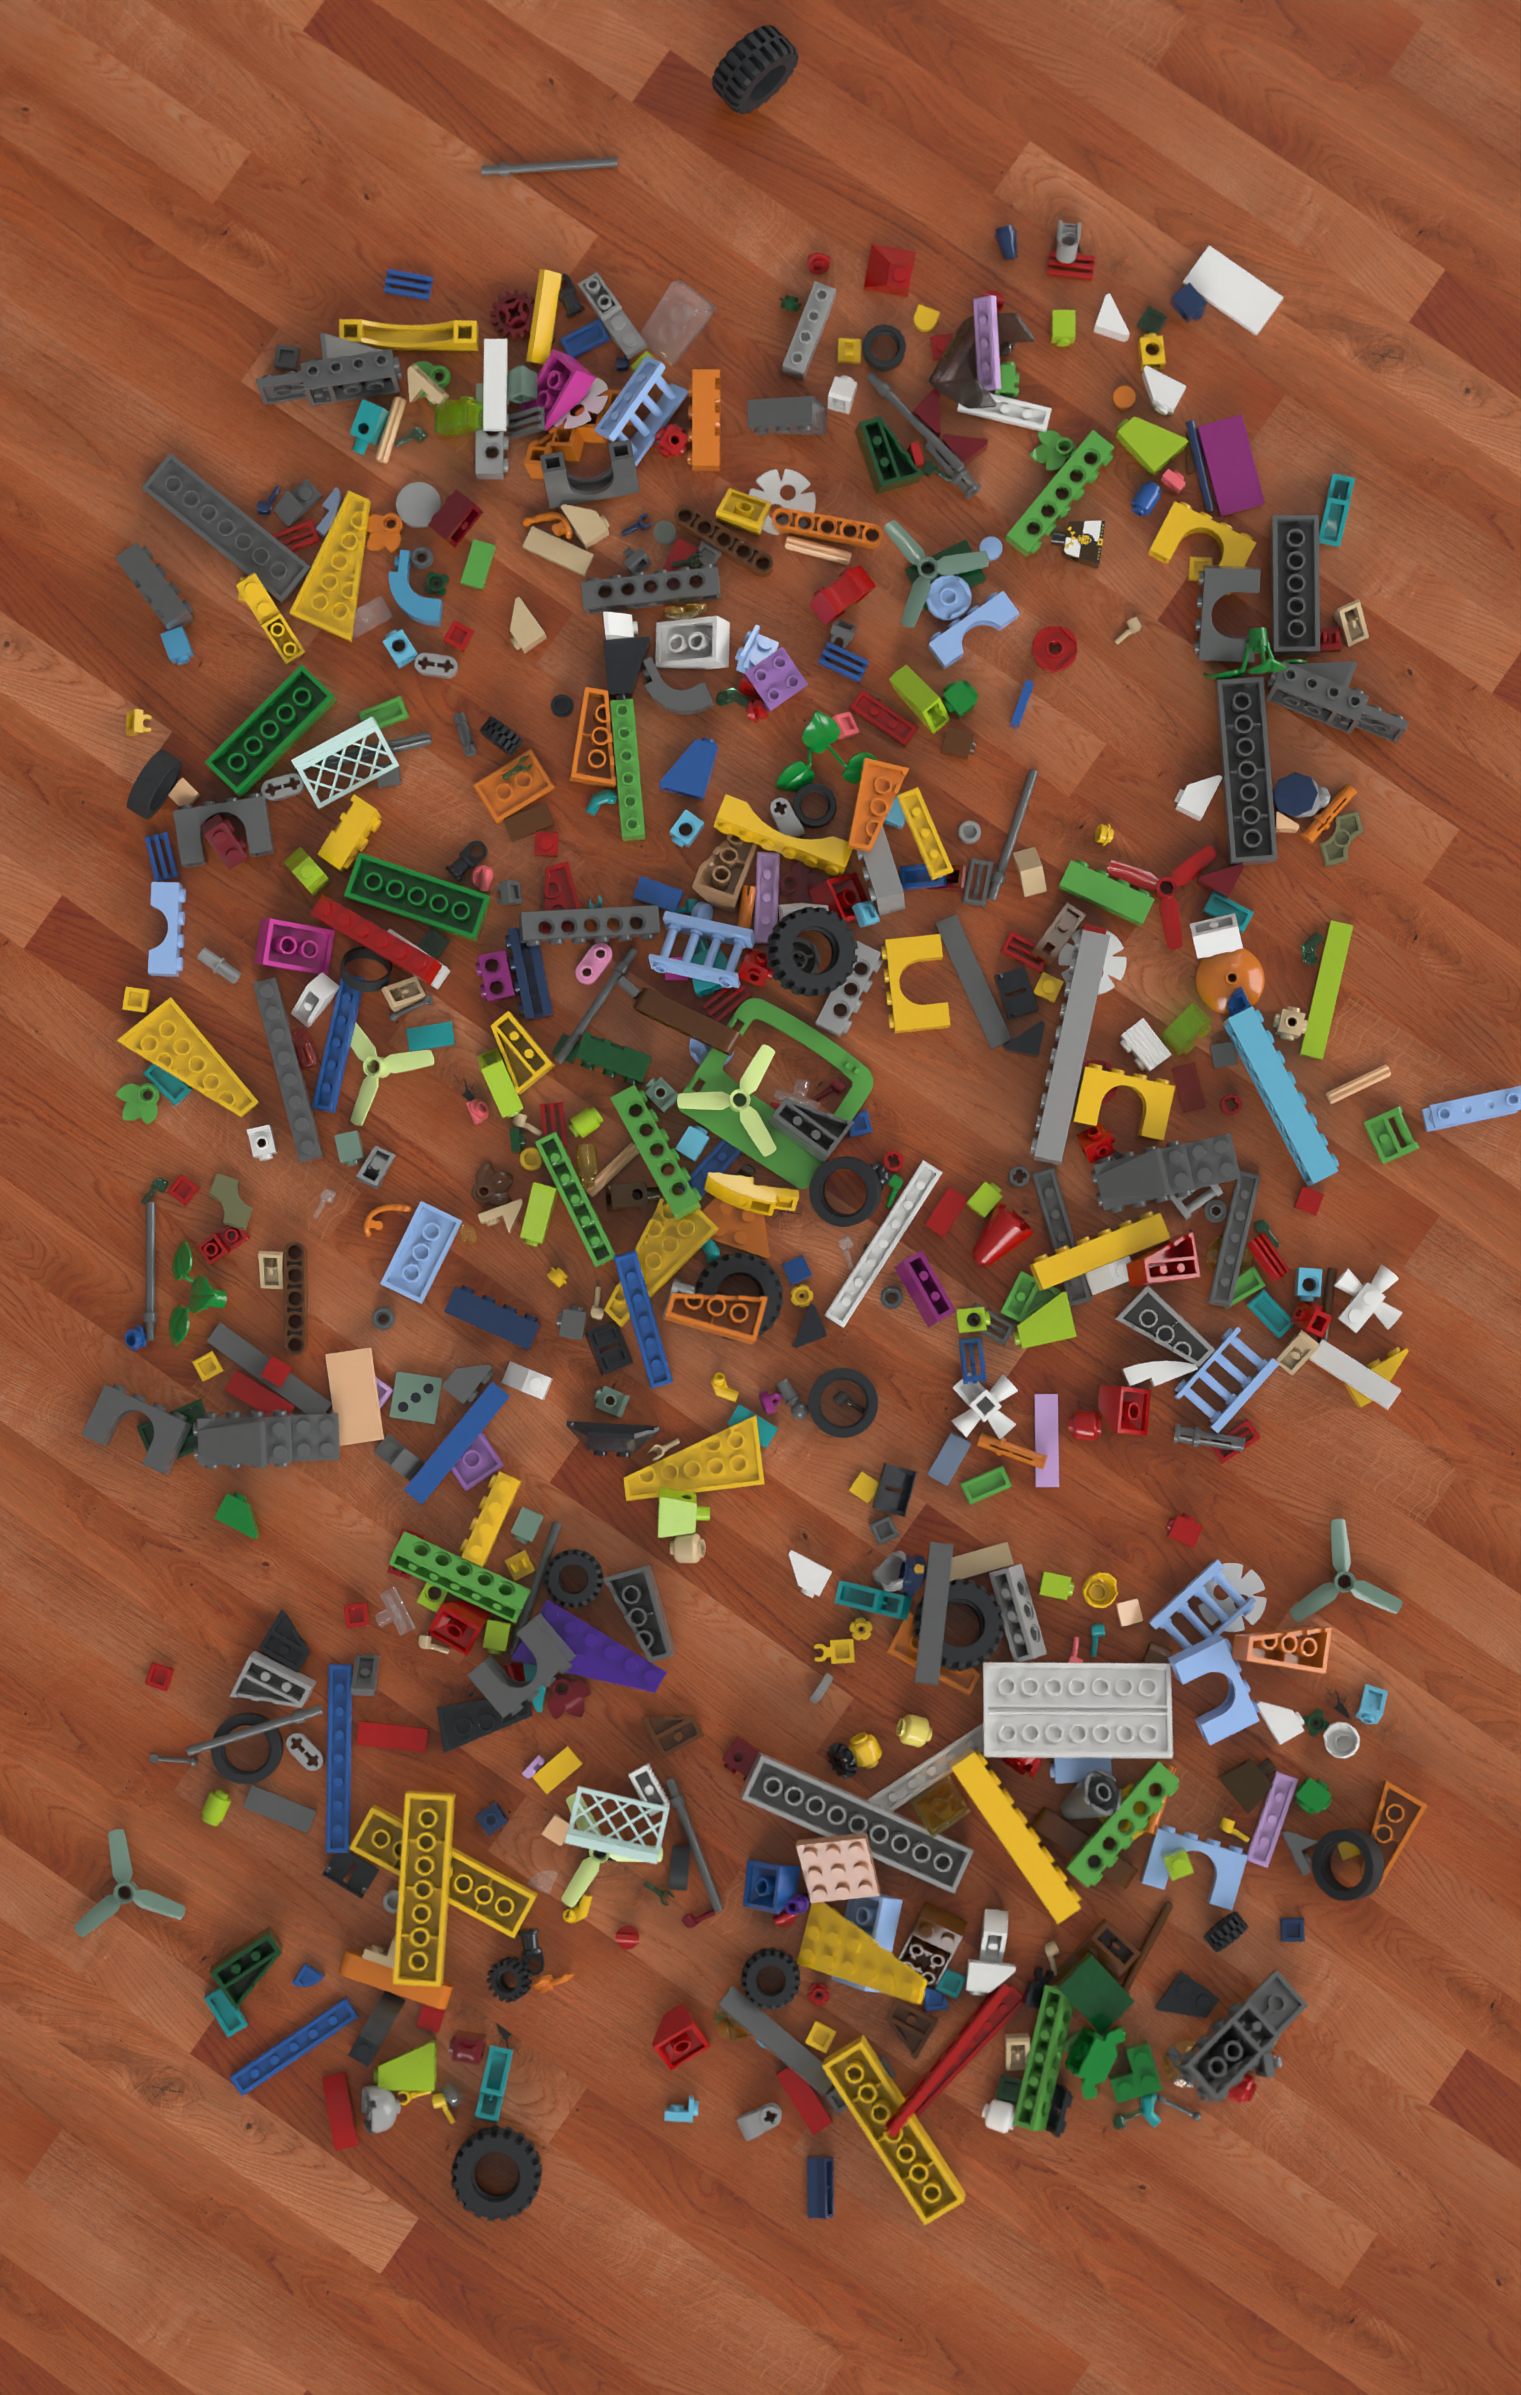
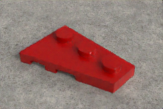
(560, 893)

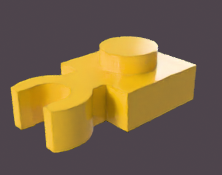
(840, 1651)

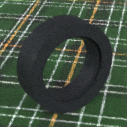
(154, 784)
(818, 1199)
(871, 1402)
(247, 1777)
(1322, 1864)

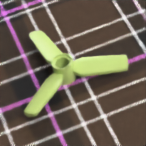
(393, 1063)
(748, 1116)
(589, 1866)

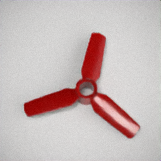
(1168, 907)

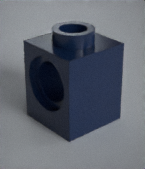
(1189, 303)
(492, 1818)

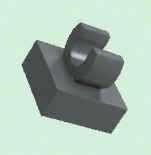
(636, 561)
(844, 630)
(510, 892)
(1266, 2066)

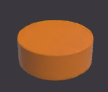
(1124, 397)

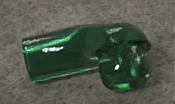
(730, 696)
(1308, 952)

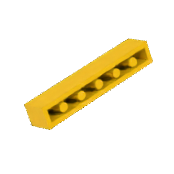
(1099, 1251)

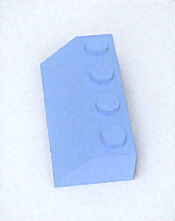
(876, 1917)

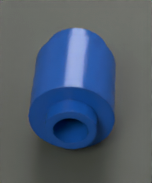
(1146, 499)

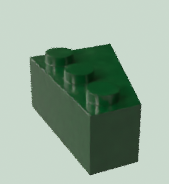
(884, 456)
(613, 1059)
(244, 1966)

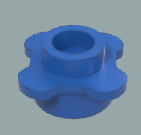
(135, 1338)

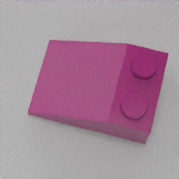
(560, 387)
(294, 946)

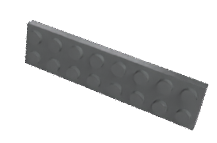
(226, 527)

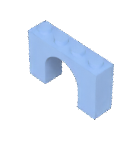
(1237, 1709)
(1075, 1769)
(1227, 1863)

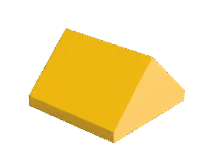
(743, 512)

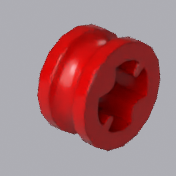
(1236, 1100)
(900, 1159)

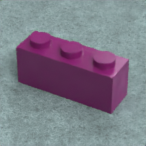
(925, 1289)

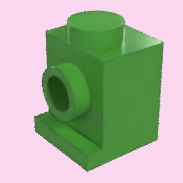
(1009, 380)

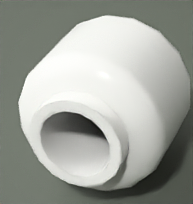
(999, 2115)

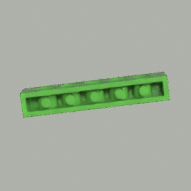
(1094, 446)
(627, 769)
(576, 1199)
(681, 1204)
(459, 1577)
(1109, 1828)
(1044, 2060)

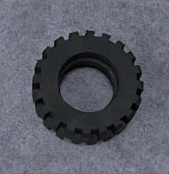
(755, 69)
(841, 945)
(749, 1266)
(990, 1626)
(496, 2205)

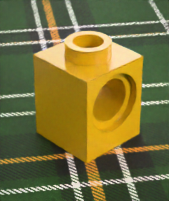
(1153, 361)

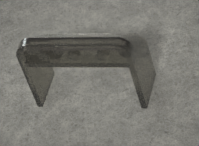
(957, 369)

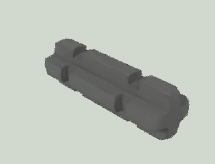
(465, 734)

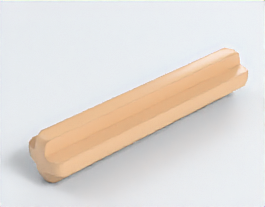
(390, 429)
(818, 550)
(1358, 1084)
(613, 1169)

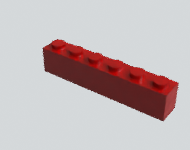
(376, 939)

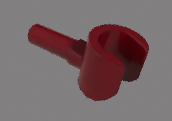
(837, 1085)
(690, 1920)

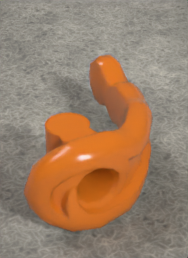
(559, 529)
(378, 1225)

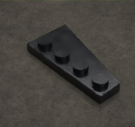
(474, 1719)

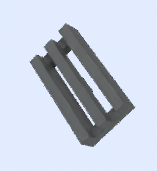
(525, 414)
(974, 901)
(1006, 1333)

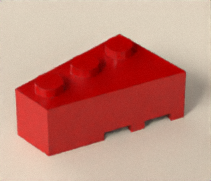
(1166, 1263)

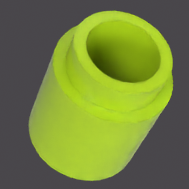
(585, 1122)
(215, 1807)

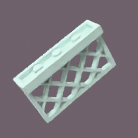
(336, 744)
(613, 1845)

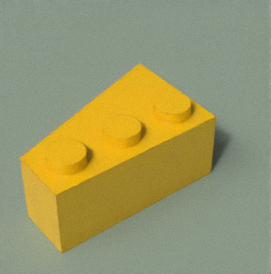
(350, 834)
(521, 1053)

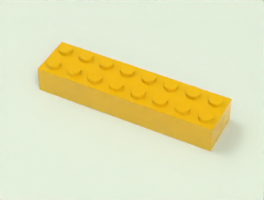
(1017, 1839)
(471, 1885)
(424, 1888)
(909, 2154)

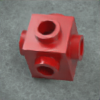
(664, 444)
(755, 968)
(1096, 1142)
(1311, 1318)

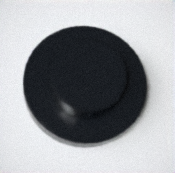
(562, 706)

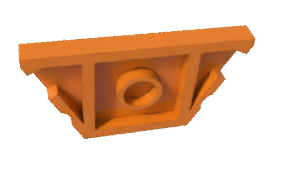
(738, 1228)

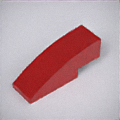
(340, 2111)

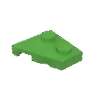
(1026, 1298)

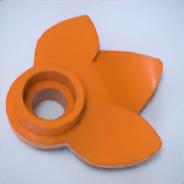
(381, 535)
(546, 1982)

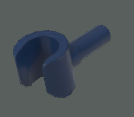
(622, 364)
(265, 508)
(639, 525)

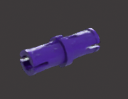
(798, 1905)

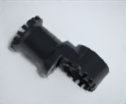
(569, 299)
(466, 860)
(531, 1948)

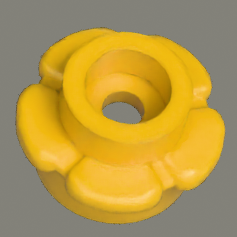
(1104, 834)
(557, 1277)
(802, 1289)
(867, 1628)

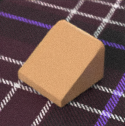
(183, 793)
(1284, 824)
(1129, 1612)
(556, 1830)

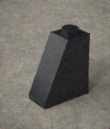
(624, 664)

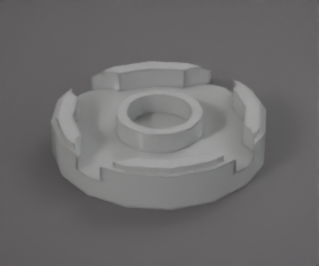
(418, 504)

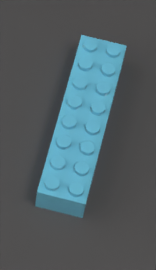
(1280, 1096)

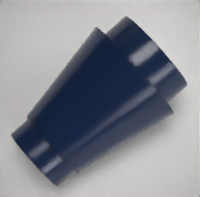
(1007, 241)

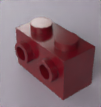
(455, 518)
(224, 842)
(740, 1757)

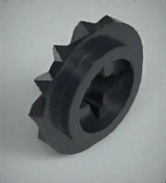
(848, 1766)

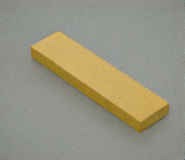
(543, 316)
(924, 833)

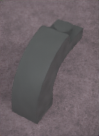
(675, 701)

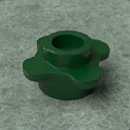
(790, 303)
(435, 577)
(1322, 1723)

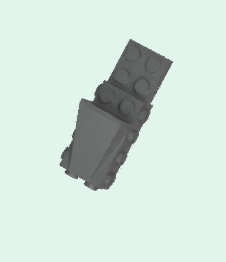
(342, 364)
(1327, 687)
(1164, 1172)
(265, 1438)
(1240, 2038)

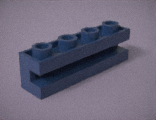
(531, 978)
(493, 1318)

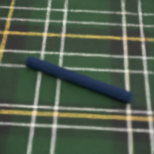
(1199, 465)

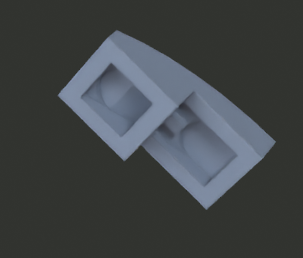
(332, 506)
(949, 1458)

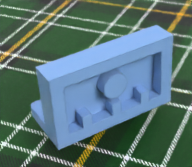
(755, 650)

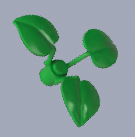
(1259, 644)
(818, 736)
(201, 1295)

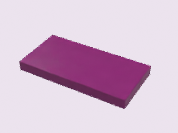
(1230, 465)

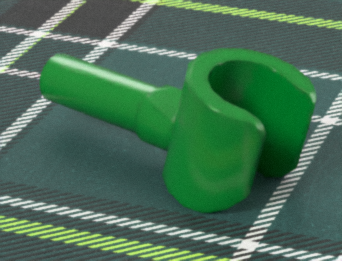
(895, 1182)

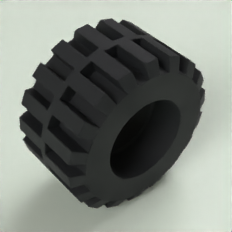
(573, 1599)
(774, 1999)

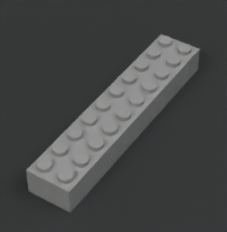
(1072, 1044)
(839, 1813)

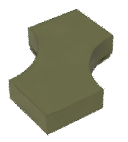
(1336, 848)
(226, 1193)

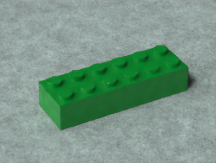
(271, 731)
(418, 897)

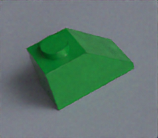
(238, 1514)

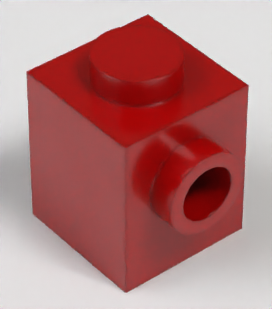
(1183, 1529)

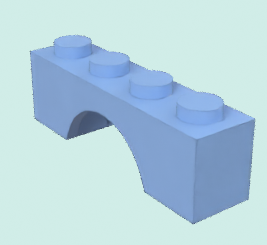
(996, 613)
(166, 958)

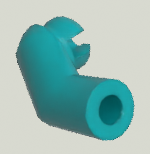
(599, 798)
(711, 1250)
(1147, 2104)

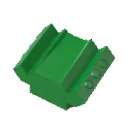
(1094, 2056)

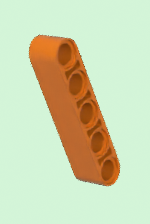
(819, 520)
(381, 1977)

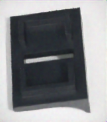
(1011, 982)
(613, 1358)
(891, 1501)
(361, 1877)
(1061, 2100)

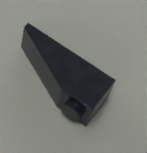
(376, 2028)

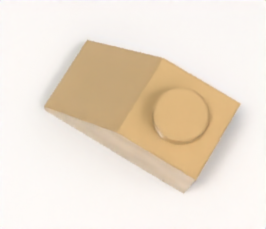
(586, 524)
(524, 628)

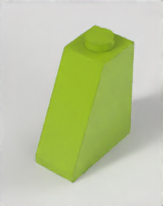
(1149, 443)
(920, 698)
(307, 871)
(500, 1083)
(538, 1214)
(1047, 1325)
(409, 2070)

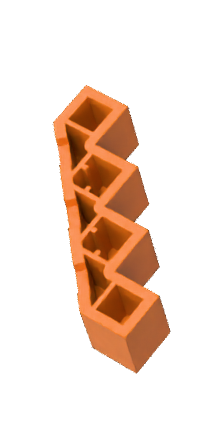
(567, 440)

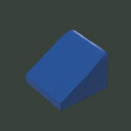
(797, 1270)

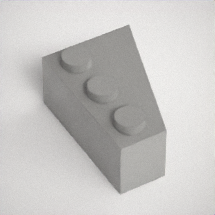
(272, 1682)

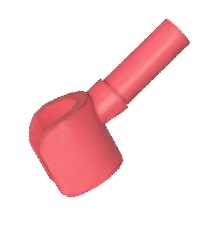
(1073, 1658)

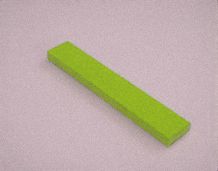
(1326, 989)

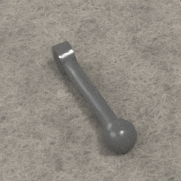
(427, 1000)
(154, 1758)
(1195, 2116)

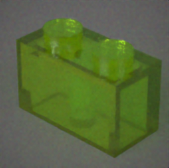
(459, 417)
(1186, 1029)

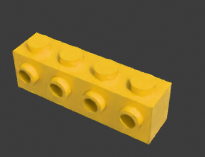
(491, 1519)

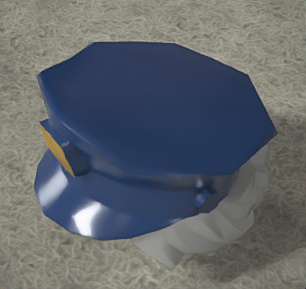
(1300, 795)
(901, 1573)

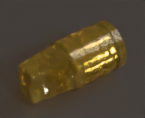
(587, 1164)

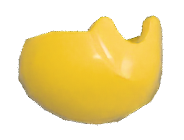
(1100, 1590)

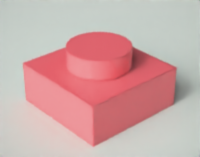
(1173, 481)
(846, 724)

